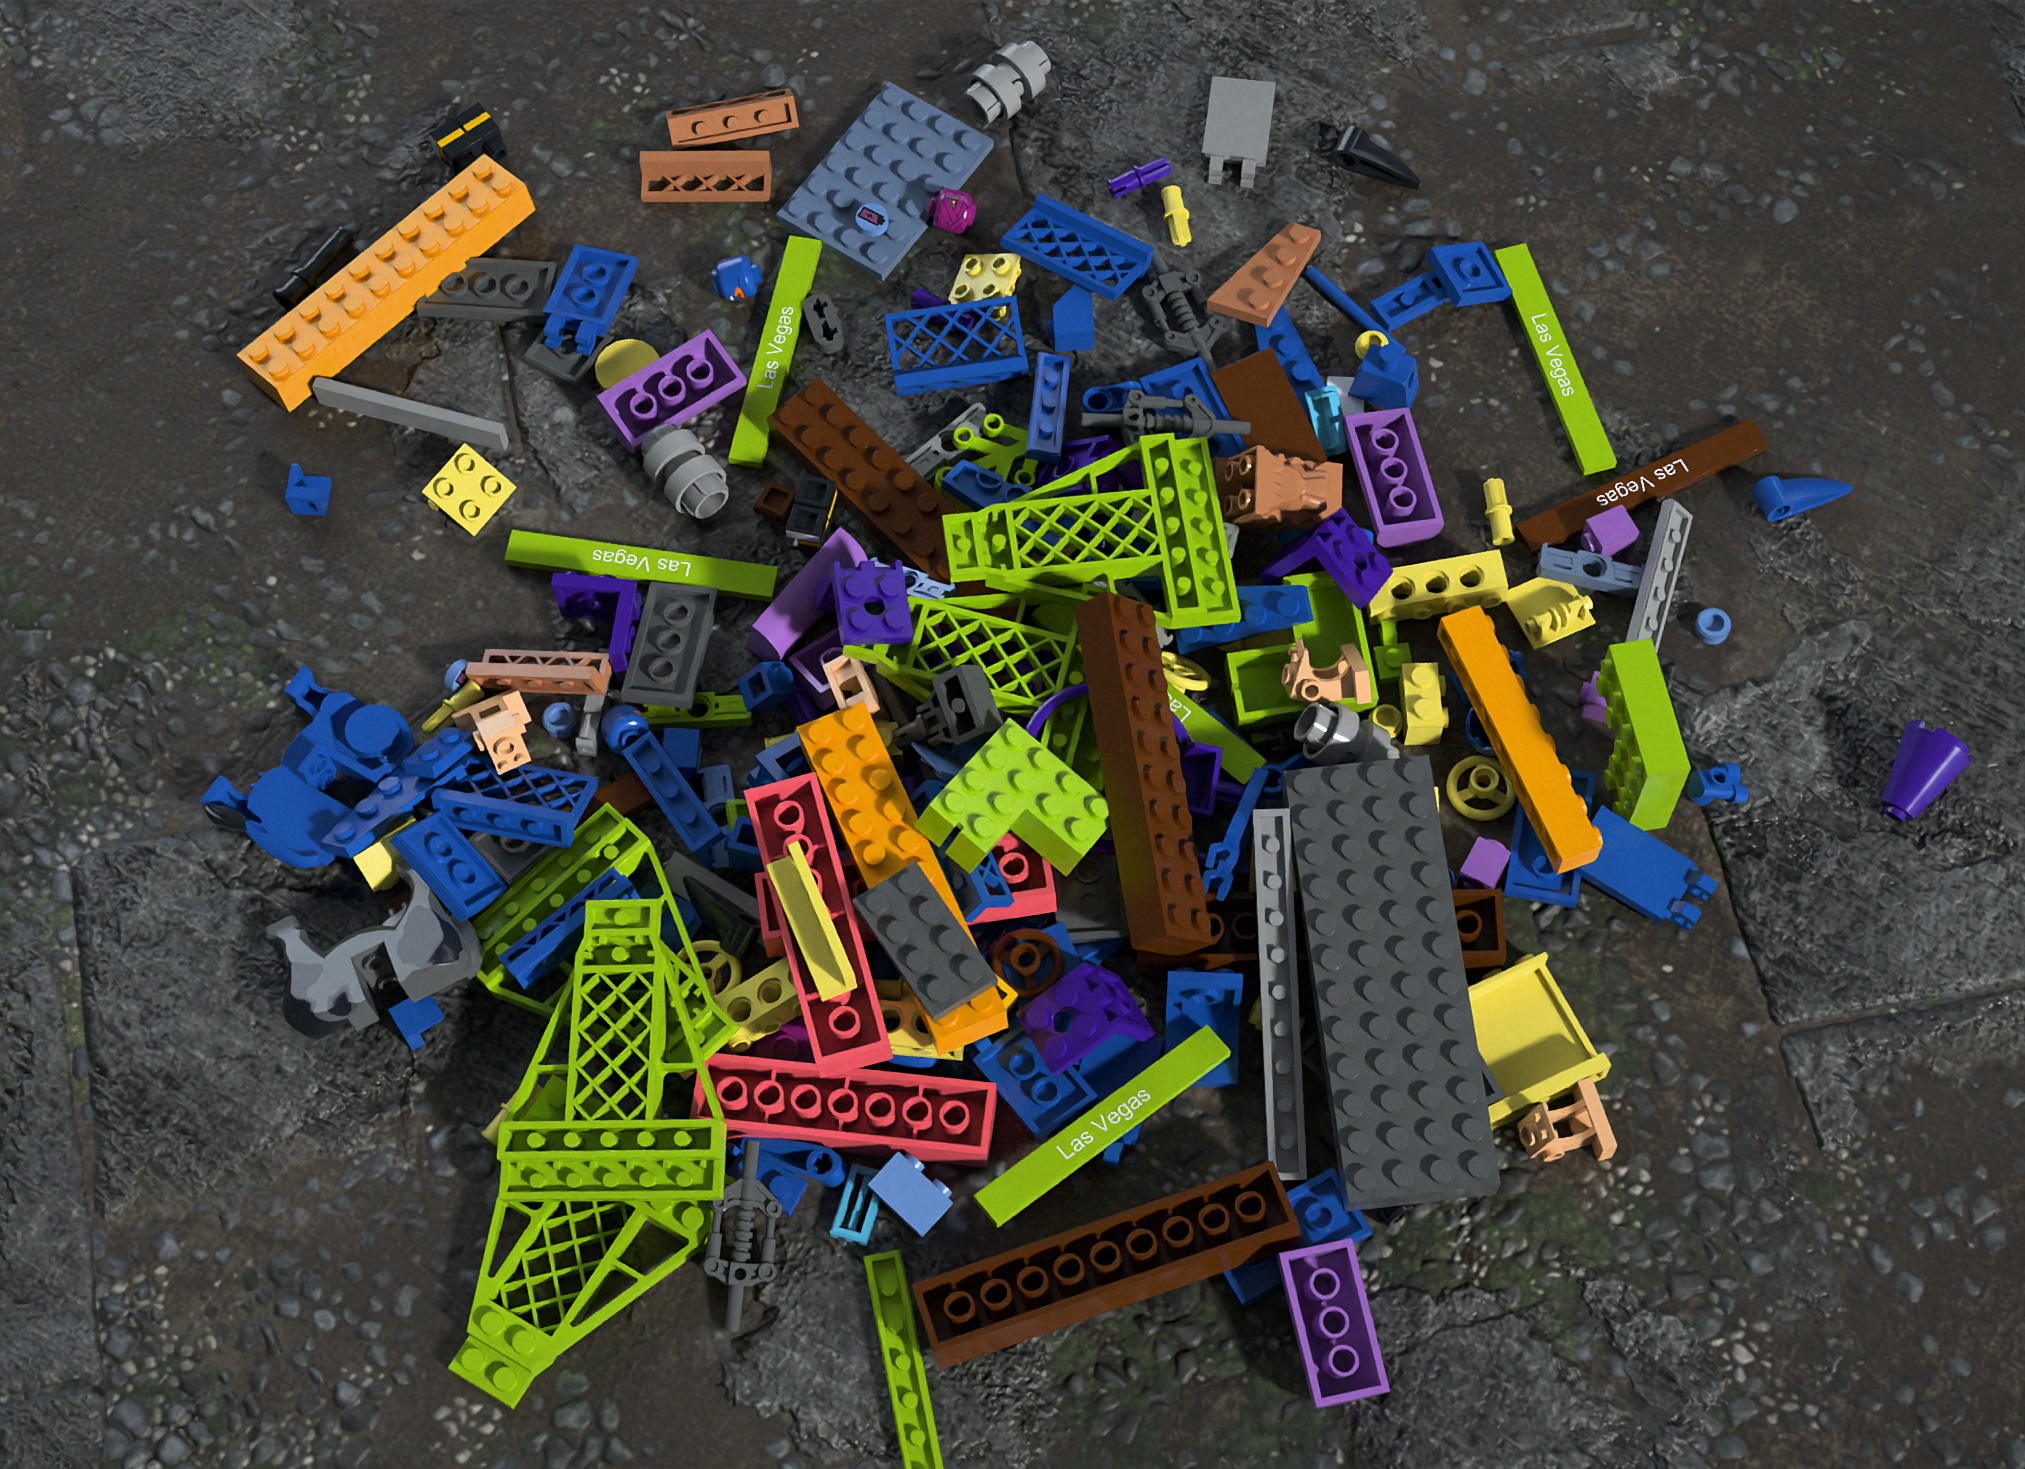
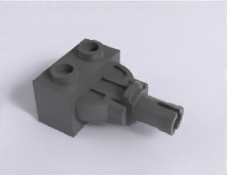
(956, 711)

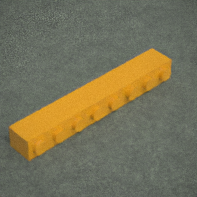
(1519, 740)

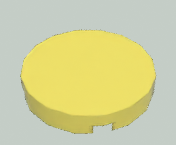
(622, 360)

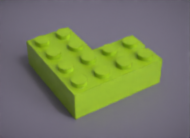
(1256, 674)
(1649, 752)
(1020, 789)

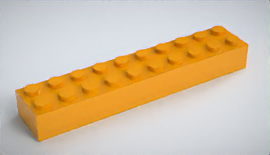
(386, 282)
(882, 840)

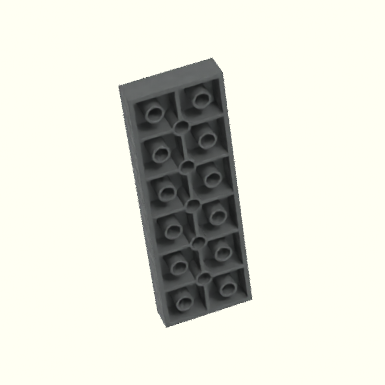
(1389, 985)

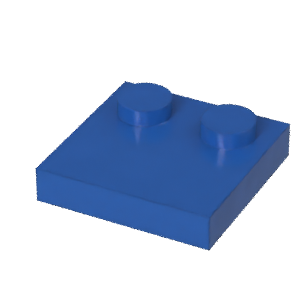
(1468, 273)

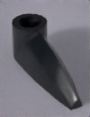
(1368, 159)
(725, 919)

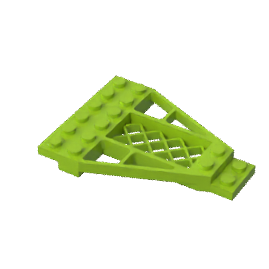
(1185, 534)
(1067, 730)
(597, 846)
(626, 1156)
(509, 1352)

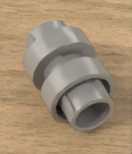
(1012, 77)
(680, 466)
(1337, 737)

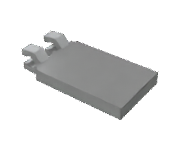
(1238, 126)

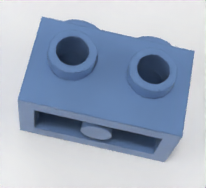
(910, 1193)

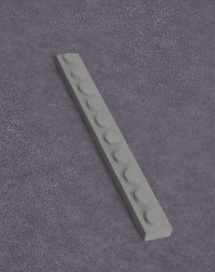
(1279, 993)

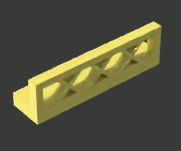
(812, 924)

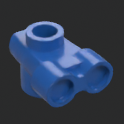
(1717, 783)

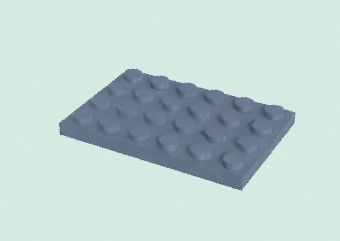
(891, 157)

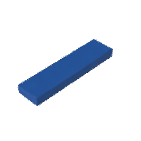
(1048, 408)

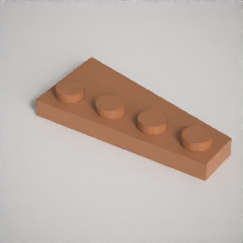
(1267, 278)

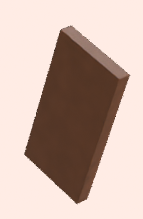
(1262, 394)

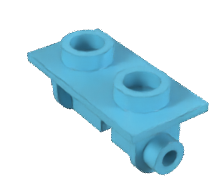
(1327, 419)

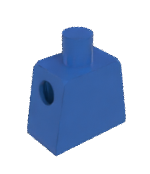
(1386, 378)

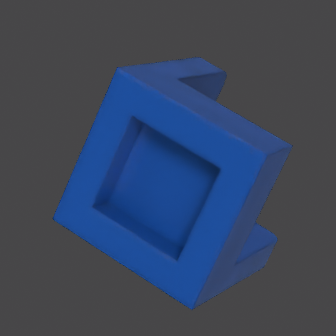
(307, 493)
(416, 1018)

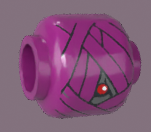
(952, 211)

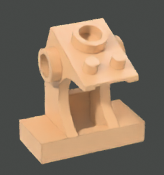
(849, 675)
(1340, 681)
(499, 731)
(1586, 1122)

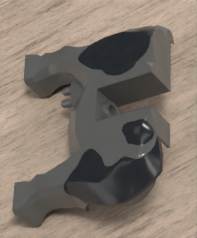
(414, 948)

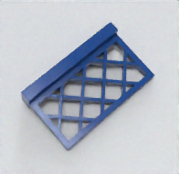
(1082, 235)
(962, 373)
(512, 816)

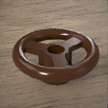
(1025, 950)

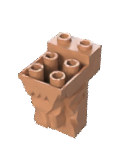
(1275, 491)

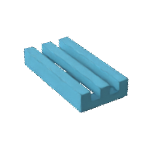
(850, 1234)

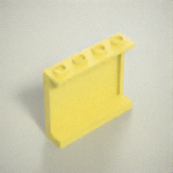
(1530, 1038)

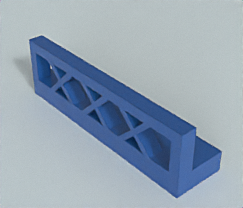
(675, 796)
(967, 888)
(566, 936)

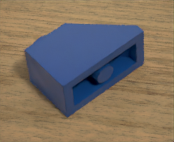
(1072, 321)

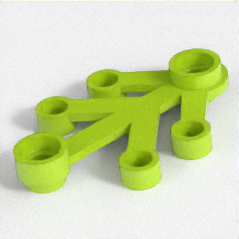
(997, 456)

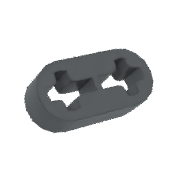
(829, 322)

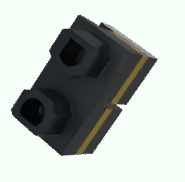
(468, 139)
(812, 514)

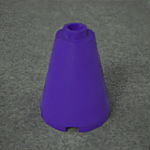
(1922, 770)

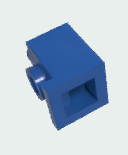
(774, 684)

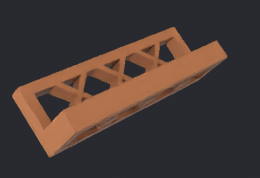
(732, 119)
(684, 166)
(541, 677)

